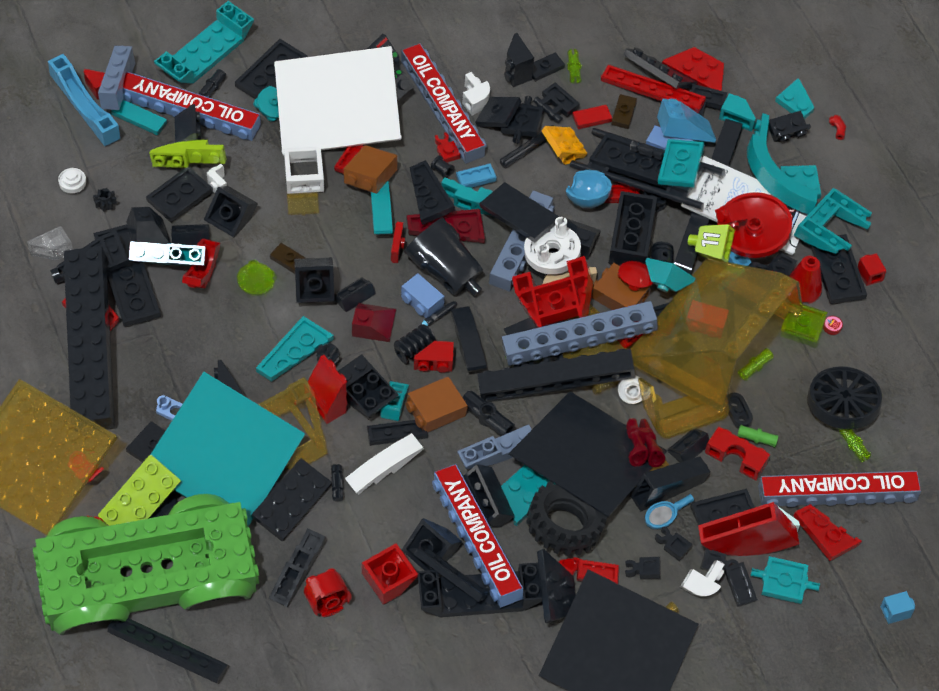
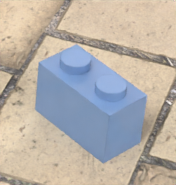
(422, 296)

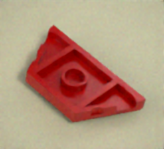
(699, 67)

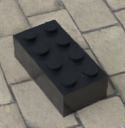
(632, 228)

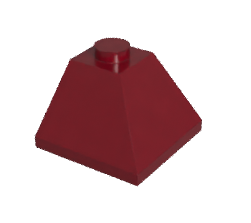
(373, 322)

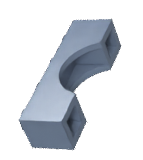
(111, 88)

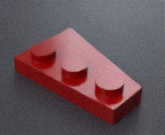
(826, 535)

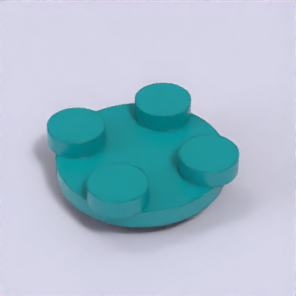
(268, 103)

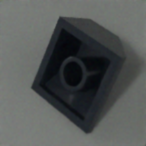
(147, 226)
(587, 236)
(434, 537)

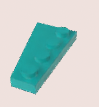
(293, 348)

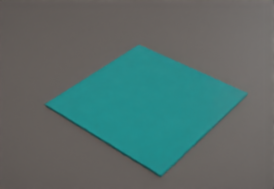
(226, 445)

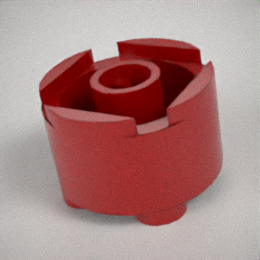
(326, 593)

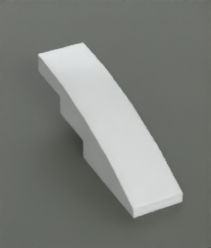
(383, 463)

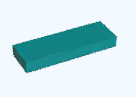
(140, 117)

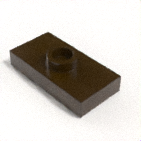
(624, 111)
(285, 257)

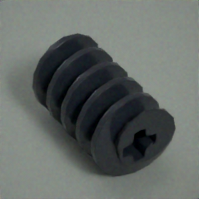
(412, 341)

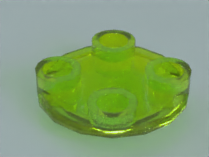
(255, 278)

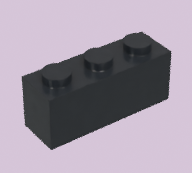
(489, 495)

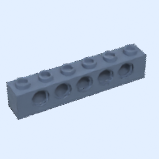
(513, 254)

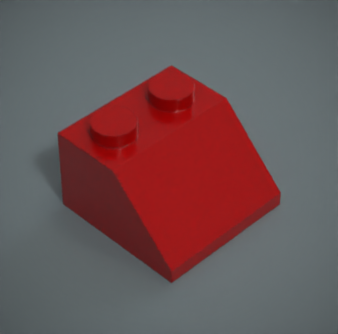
(389, 573)

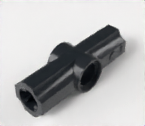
(495, 420)

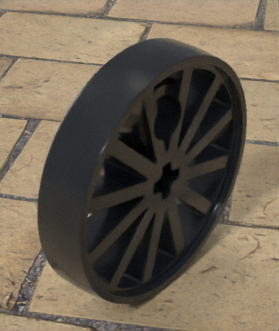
(844, 398)

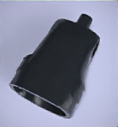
(445, 258)

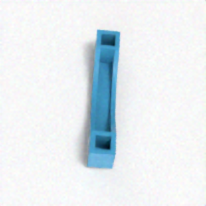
(97, 119)

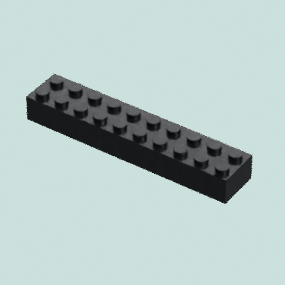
(89, 335)

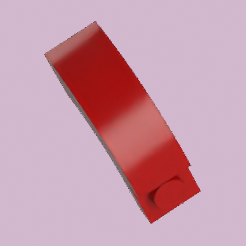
(200, 275)

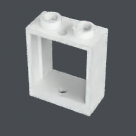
(296, 183)

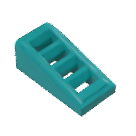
(394, 411)

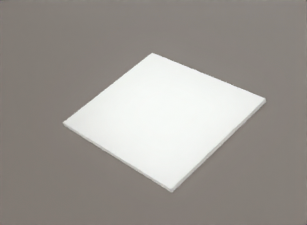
(338, 100)

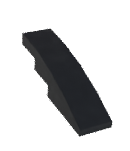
(468, 338)
(297, 567)

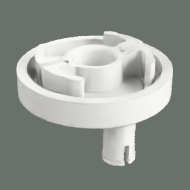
(559, 238)

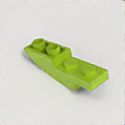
(186, 152)

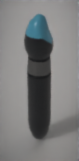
(440, 313)

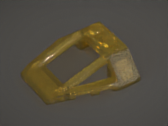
(288, 401)

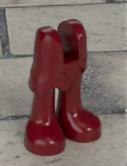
(640, 436)

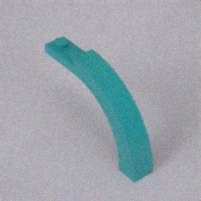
(772, 177)

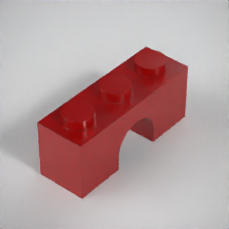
(725, 443)

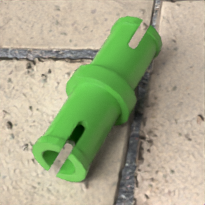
(757, 435)

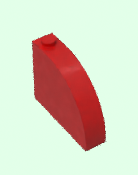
(750, 532)

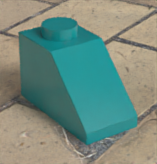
(738, 110)

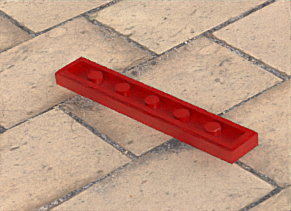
(651, 87)

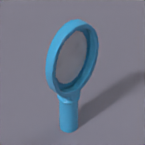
(665, 512)

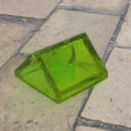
(807, 325)

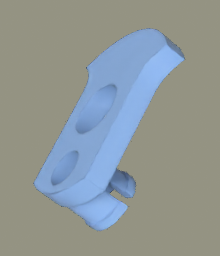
(165, 405)

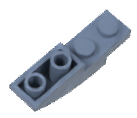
(492, 450)

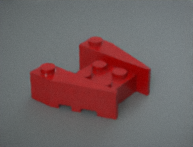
(558, 298)

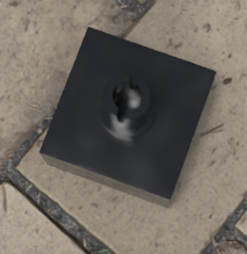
(314, 280)

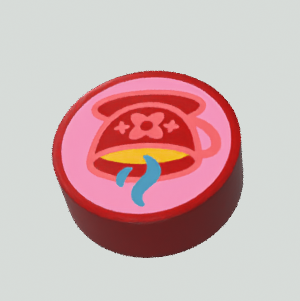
(833, 325)

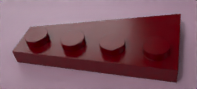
(465, 222)

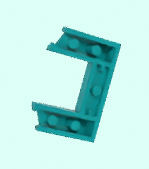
(834, 203)

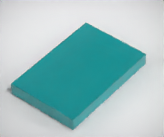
(681, 163)

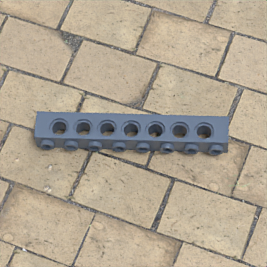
(570, 331)

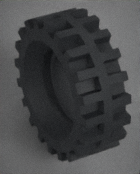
(554, 498)

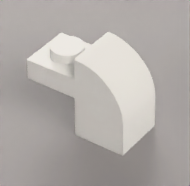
(476, 95)
(703, 585)

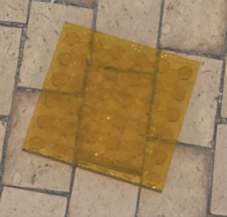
(45, 456)

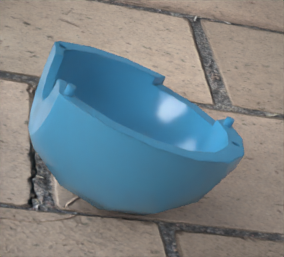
(589, 189)

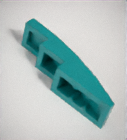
(382, 211)

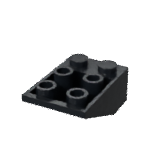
(366, 387)

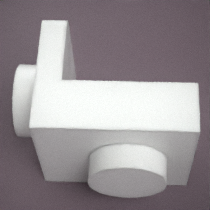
(215, 177)

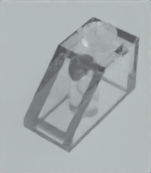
(50, 245)

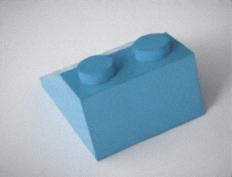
(683, 122)

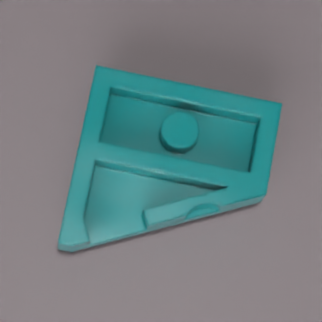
(796, 99)

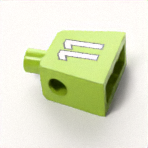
(713, 241)

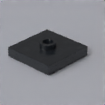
(498, 112)
(145, 442)

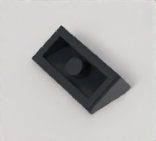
(189, 234)
(354, 293)
(689, 445)

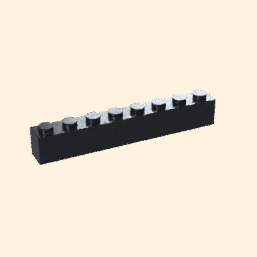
(556, 375)

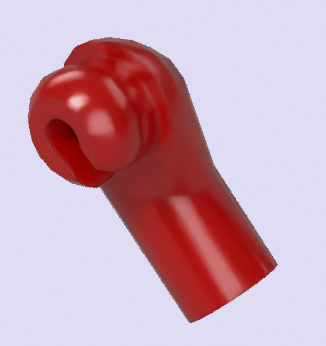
(841, 127)

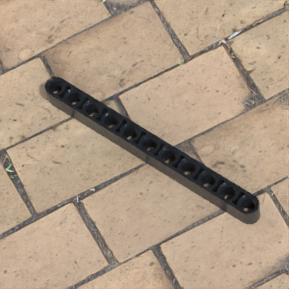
(723, 154)

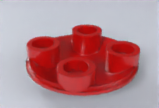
(635, 275)

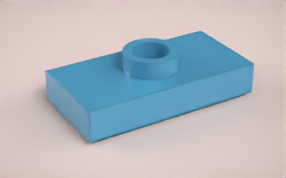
(476, 176)

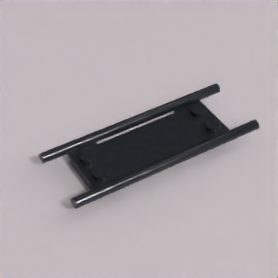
(615, 155)

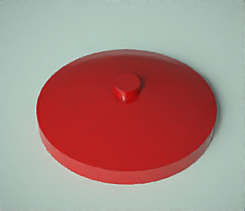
(766, 227)

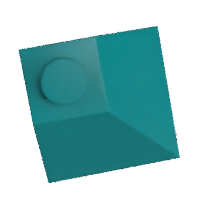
(668, 275)

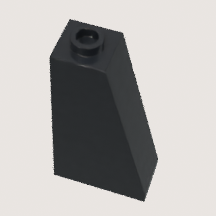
(669, 482)

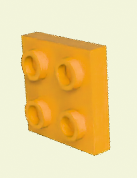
(564, 143)

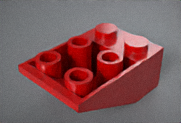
(328, 390)

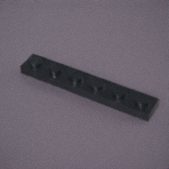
(168, 649)

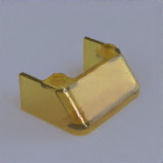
(678, 415)

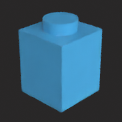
(897, 607)

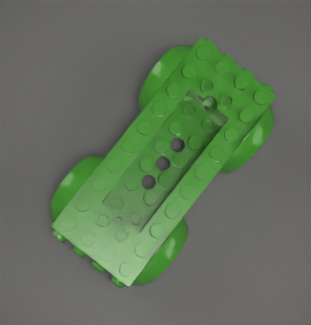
(84, 557)

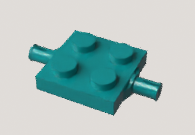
(785, 579)

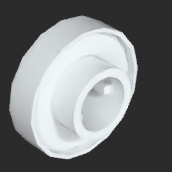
(72, 180)
(629, 390)

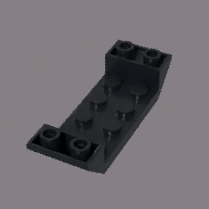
(445, 599)

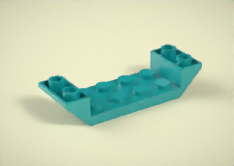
(209, 46)

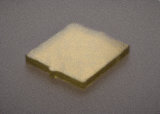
(303, 203)

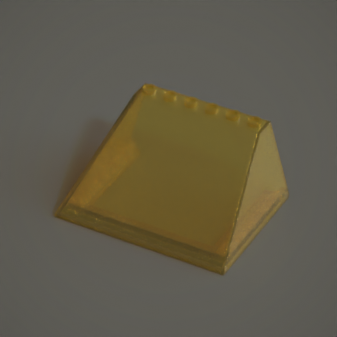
(712, 326)

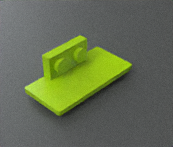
(140, 494)

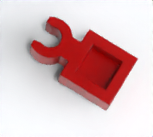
(447, 149)

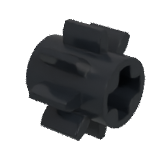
(105, 199)
(329, 351)

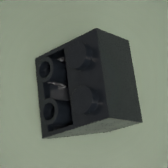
(187, 125)

